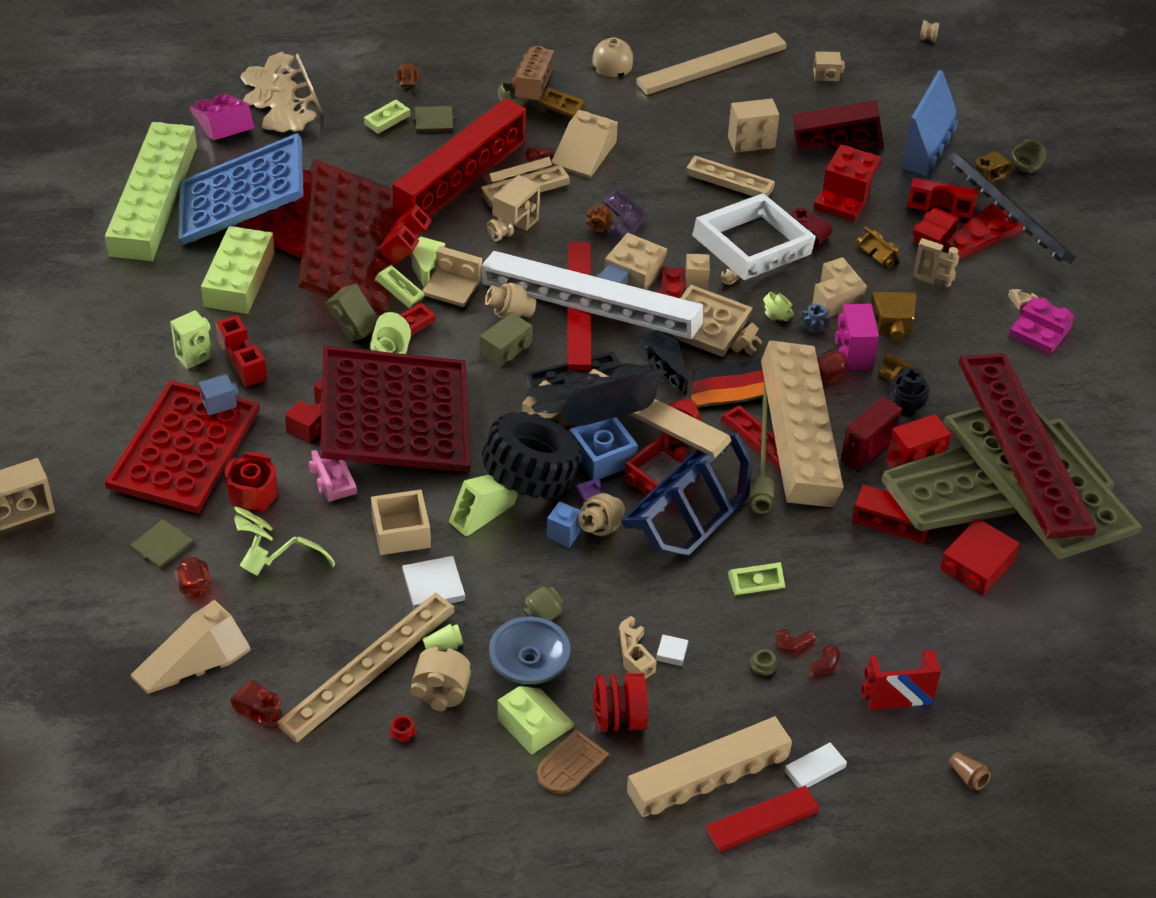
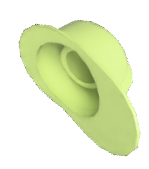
(391, 334)

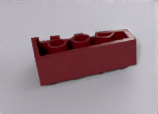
(844, 125)

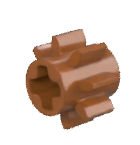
(407, 75)
(599, 218)

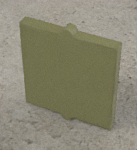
(434, 119)
(161, 544)

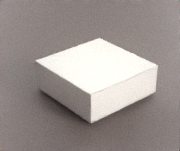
(672, 650)

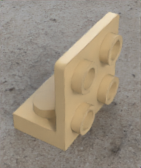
(455, 276)

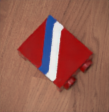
(901, 687)

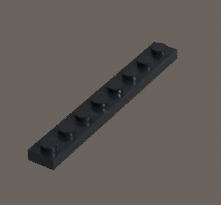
(1015, 213)

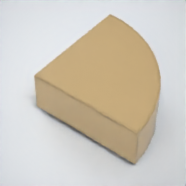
(1020, 298)

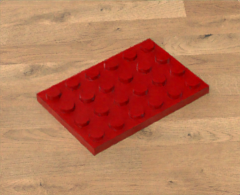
(181, 449)

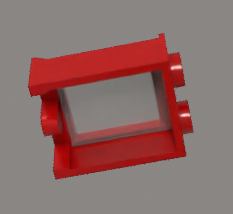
(653, 464)

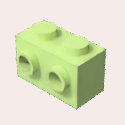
(191, 339)

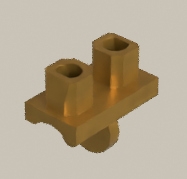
(893, 366)

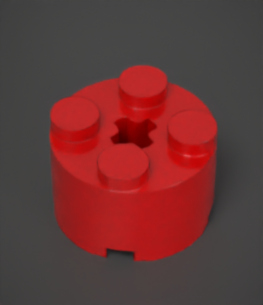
(251, 481)

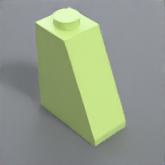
(479, 503)

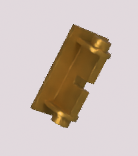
(885, 252)

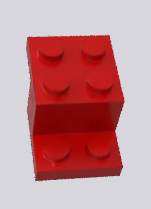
(847, 183)

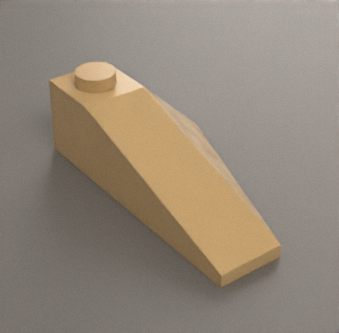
(200, 643)

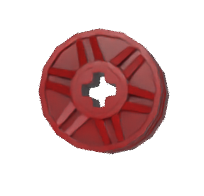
(621, 702)

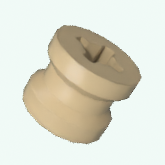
(929, 31)
(499, 228)

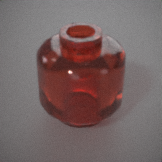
(832, 366)
(192, 577)

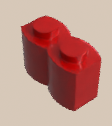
(936, 226)

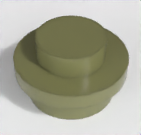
(764, 662)

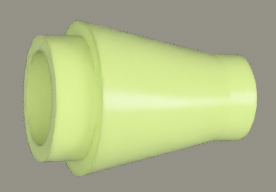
(444, 638)

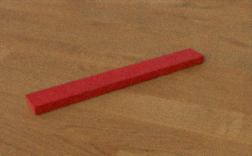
(579, 321)

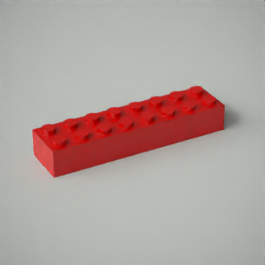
(461, 160)

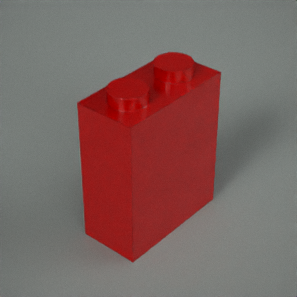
(979, 556)

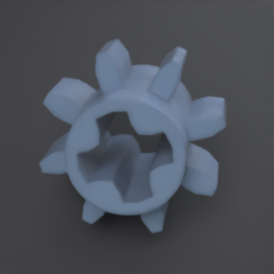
(815, 318)

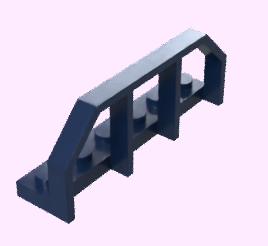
(672, 488)

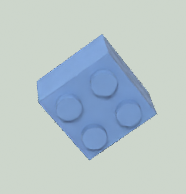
(604, 447)

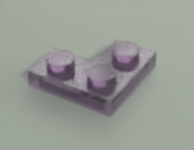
(628, 213)

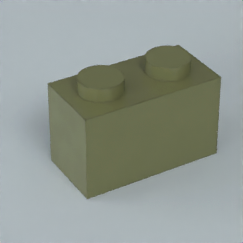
(352, 312)
(506, 339)

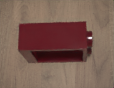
(870, 434)

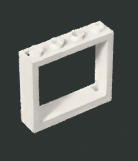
(709, 229)

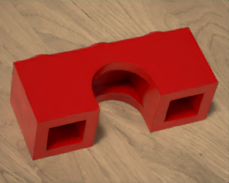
(928, 194)
(404, 234)
(245, 359)
(305, 419)

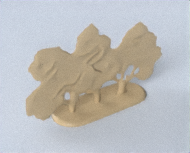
(278, 91)

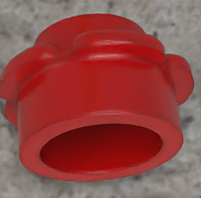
(402, 723)

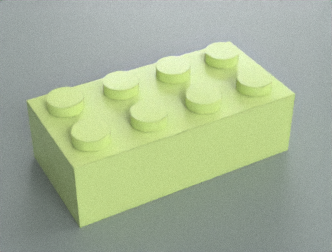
(238, 270)

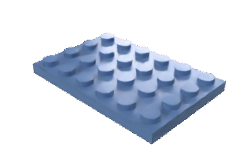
(240, 189)

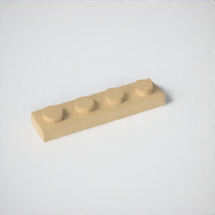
(729, 177)
(548, 179)

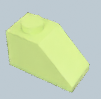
(424, 258)

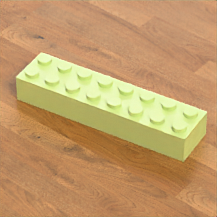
(151, 192)

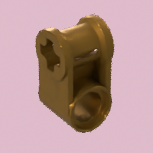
(994, 165)

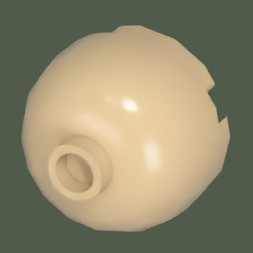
(612, 57)

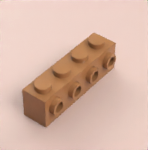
(533, 73)

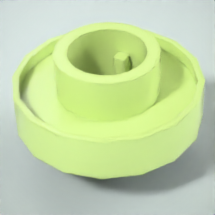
(778, 307)

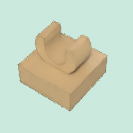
(747, 340)

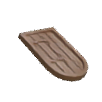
(570, 763)

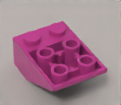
(223, 116)

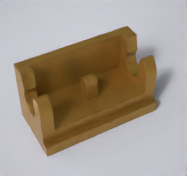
(560, 103)

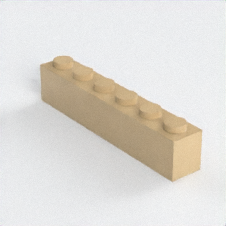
(709, 767)

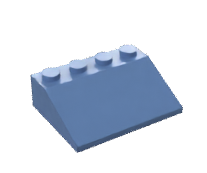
(930, 127)

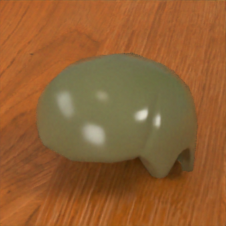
(505, 91)
(1028, 156)

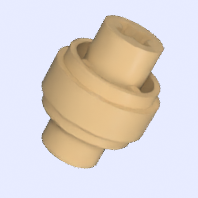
(510, 299)
(601, 514)

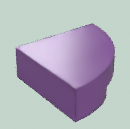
(588, 489)

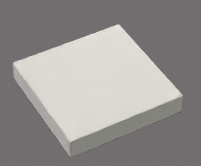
(433, 576)

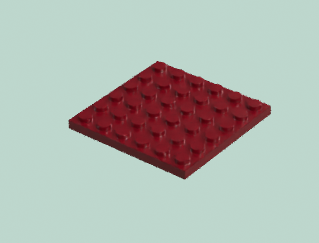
(394, 409)

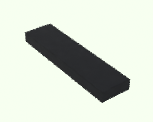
(555, 374)

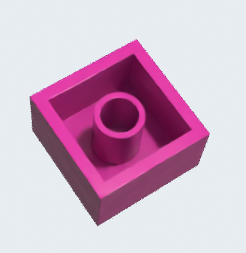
(857, 336)

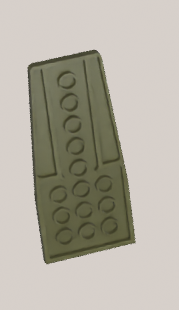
(955, 489)

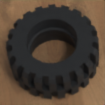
(531, 455)

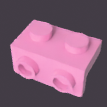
(333, 477)

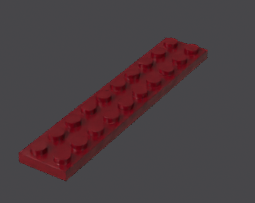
(1027, 447)

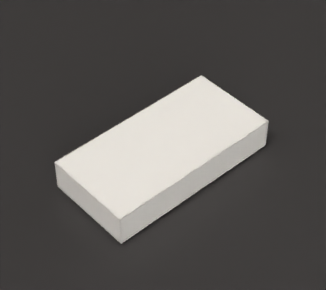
(815, 766)

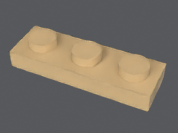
(517, 170)

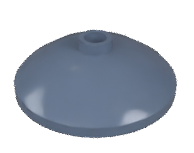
(530, 640)

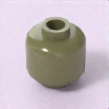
(544, 603)

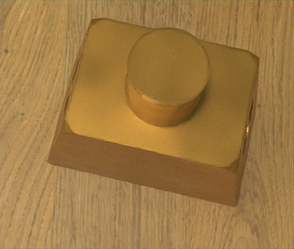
(894, 313)

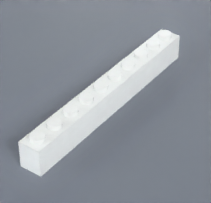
(595, 294)

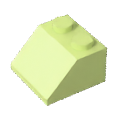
(532, 718)

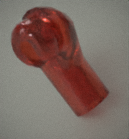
(536, 153)
(795, 644)
(827, 663)

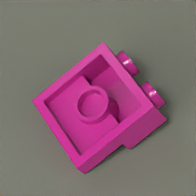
(1042, 325)

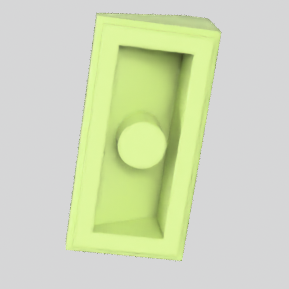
(756, 578)

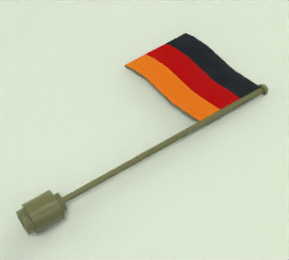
(737, 384)

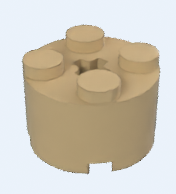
(441, 678)

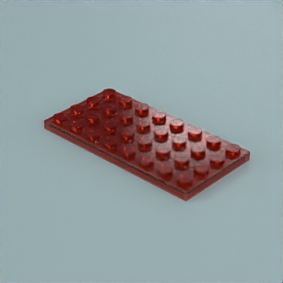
(344, 232)

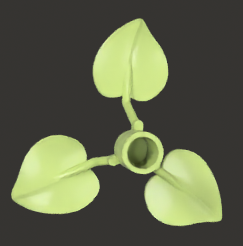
(256, 555)

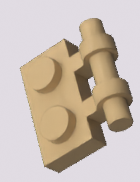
(928, 261)

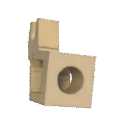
(630, 649)

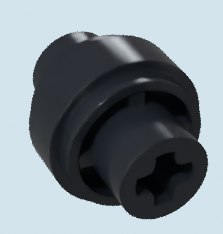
(909, 391)

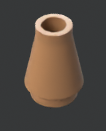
(971, 771)

